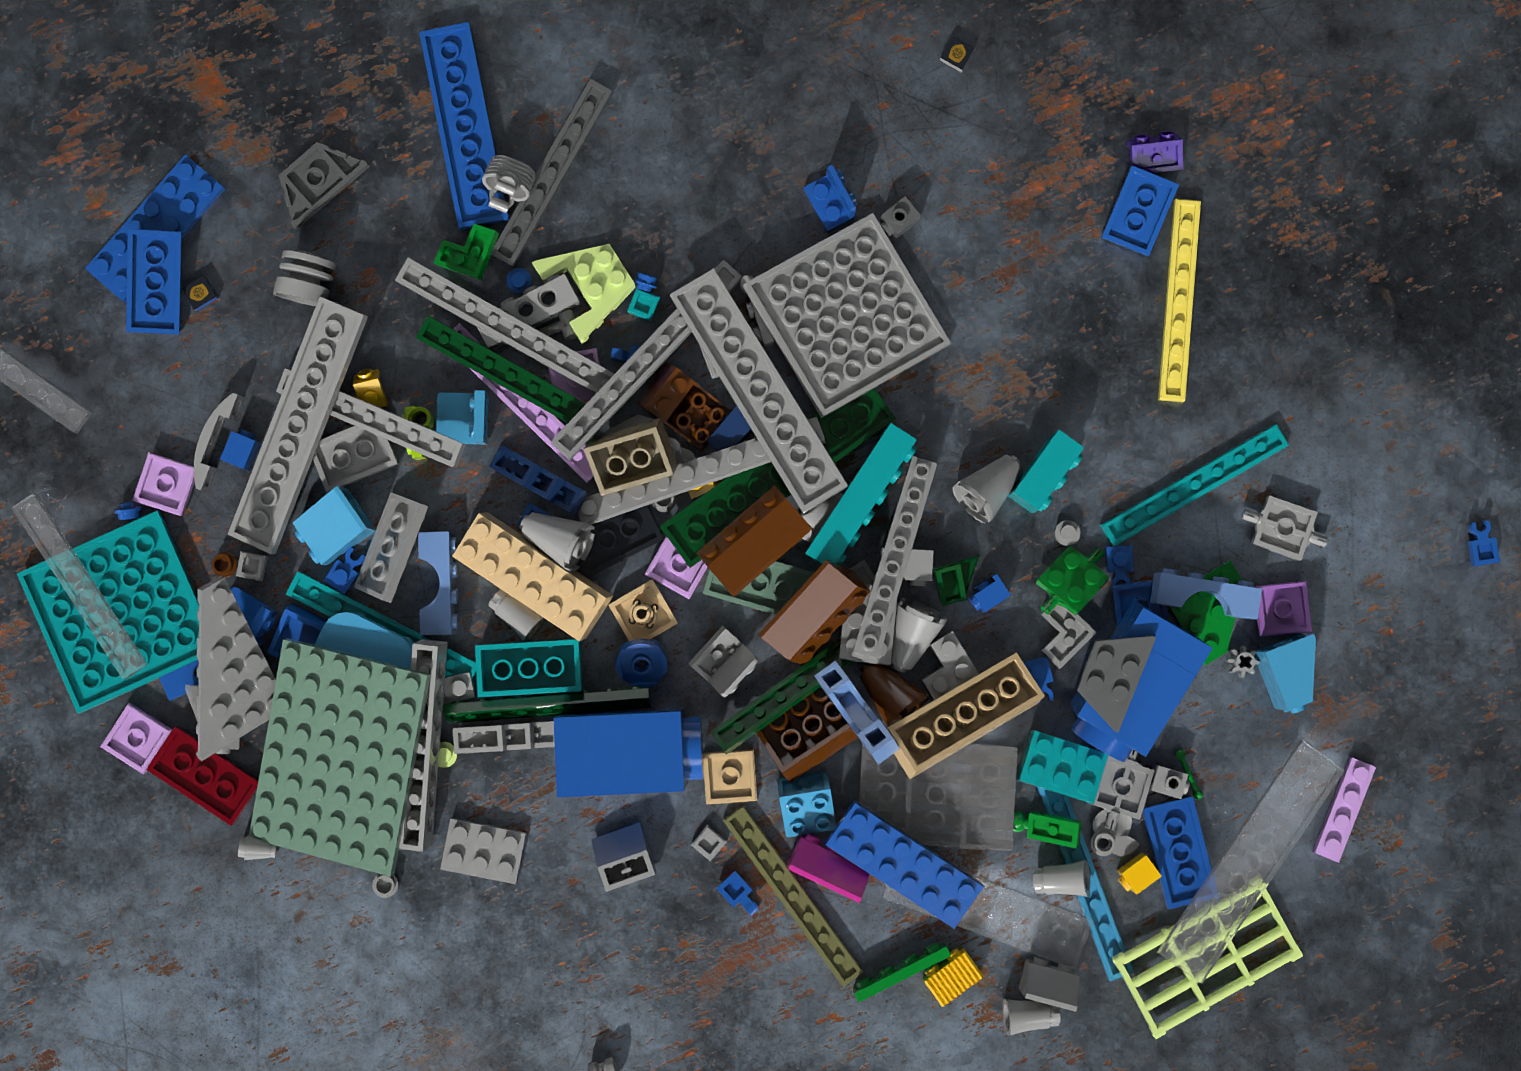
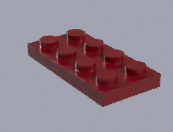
(211, 783)

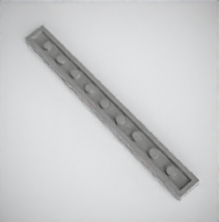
(503, 326)
(631, 376)
(686, 477)

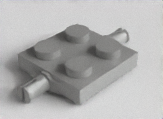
(1284, 528)
(1123, 789)

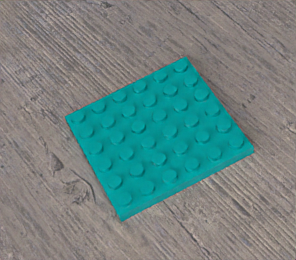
(149, 594)

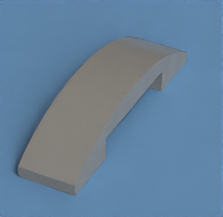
(203, 472)

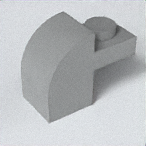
(818, 516)

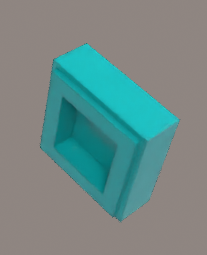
(643, 304)

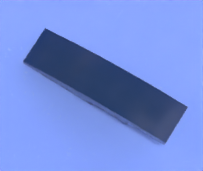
(538, 480)

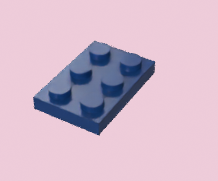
(1139, 211)

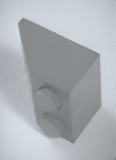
(1050, 983)

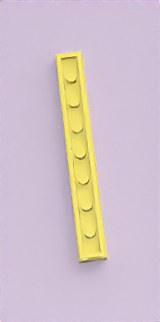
(1179, 300)

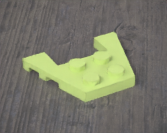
(598, 277)

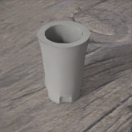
(516, 615)
(1063, 879)
(1028, 1016)

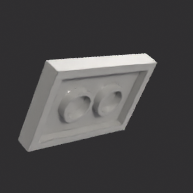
(352, 457)
(850, 632)
(483, 850)

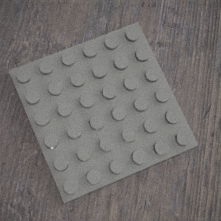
(846, 314)

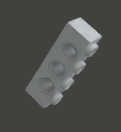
(542, 313)

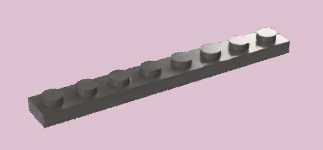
(552, 172)

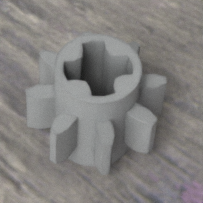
(1235, 661)

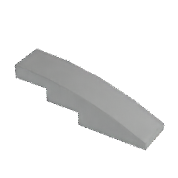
(503, 737)

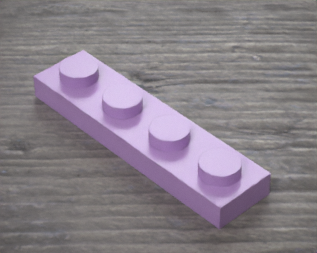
(1344, 809)

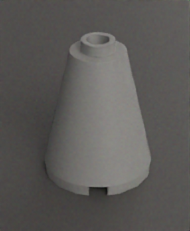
(988, 487)
(559, 538)
(913, 633)

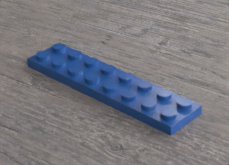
(461, 121)

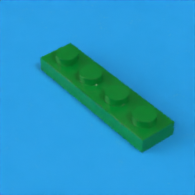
(890, 976)

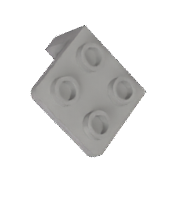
(724, 661)

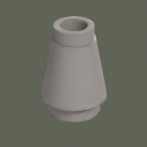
(255, 848)

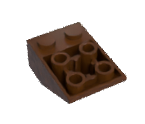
(683, 406)

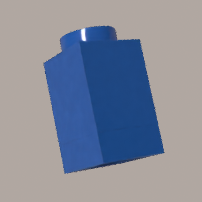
(1164, 681)
(627, 752)

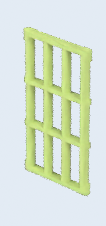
(1234, 956)

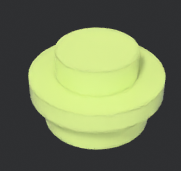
(446, 755)

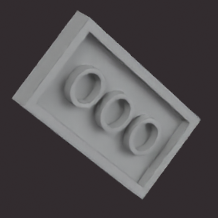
(390, 547)

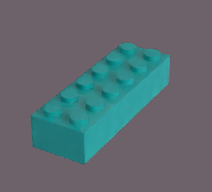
(861, 496)

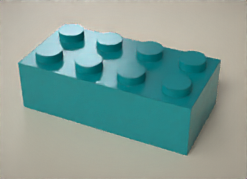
(529, 668)

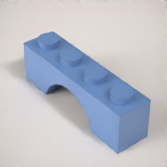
(1237, 600)
(440, 615)
(857, 712)

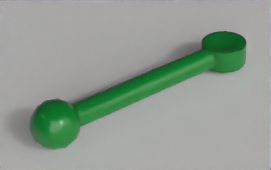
(1180, 754)

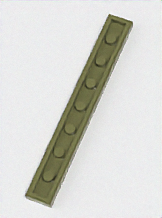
(793, 895)

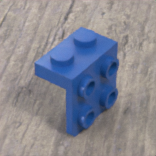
(257, 614)

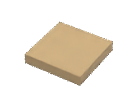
(730, 776)

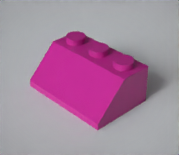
(828, 868)

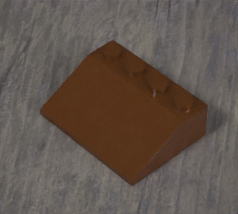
(806, 735)

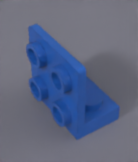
(831, 200)

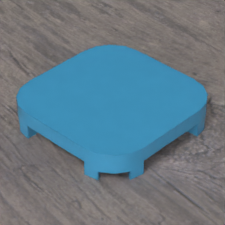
(365, 638)

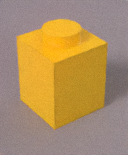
(1138, 874)

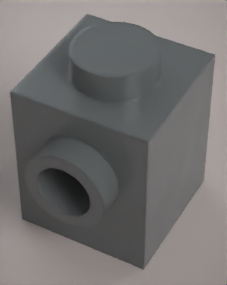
(899, 218)

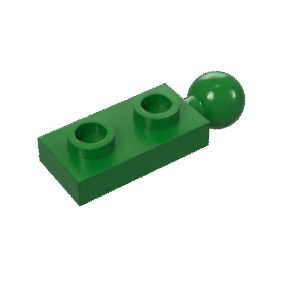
(1049, 828)

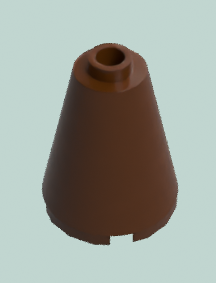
(891, 693)

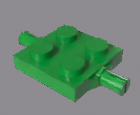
(1072, 580)

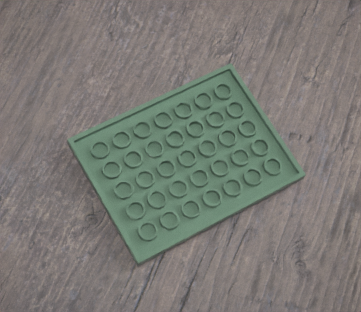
(339, 756)

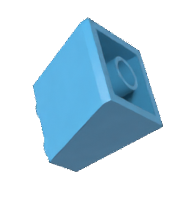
(333, 526)
(1289, 671)

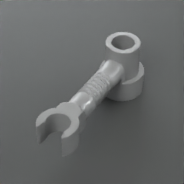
(562, 325)

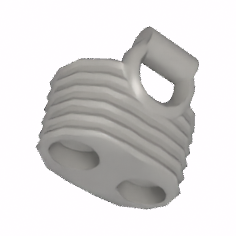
(510, 177)

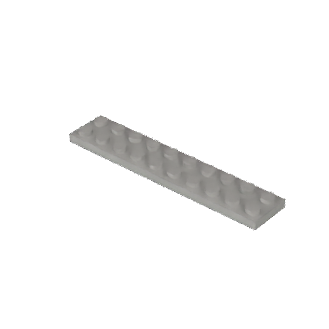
(758, 391)
(297, 425)

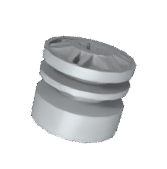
(304, 277)

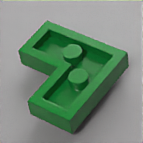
(473, 257)

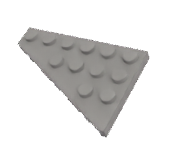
(231, 671)

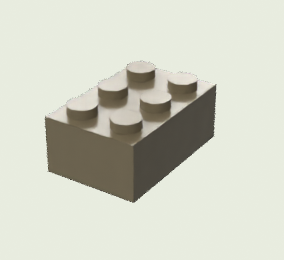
(631, 457)

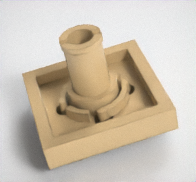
(626, 609)

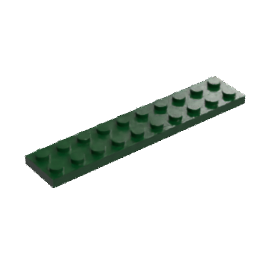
(725, 502)

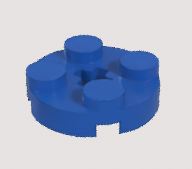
(641, 650)

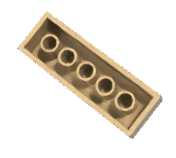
(532, 576)
(964, 715)

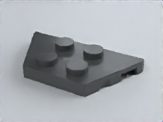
(316, 180)
(1114, 675)

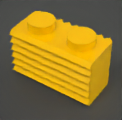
(952, 976)

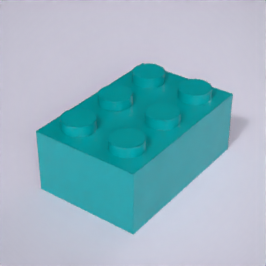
(1047, 472)
(1062, 766)

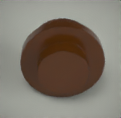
(224, 564)

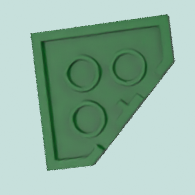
(1205, 616)

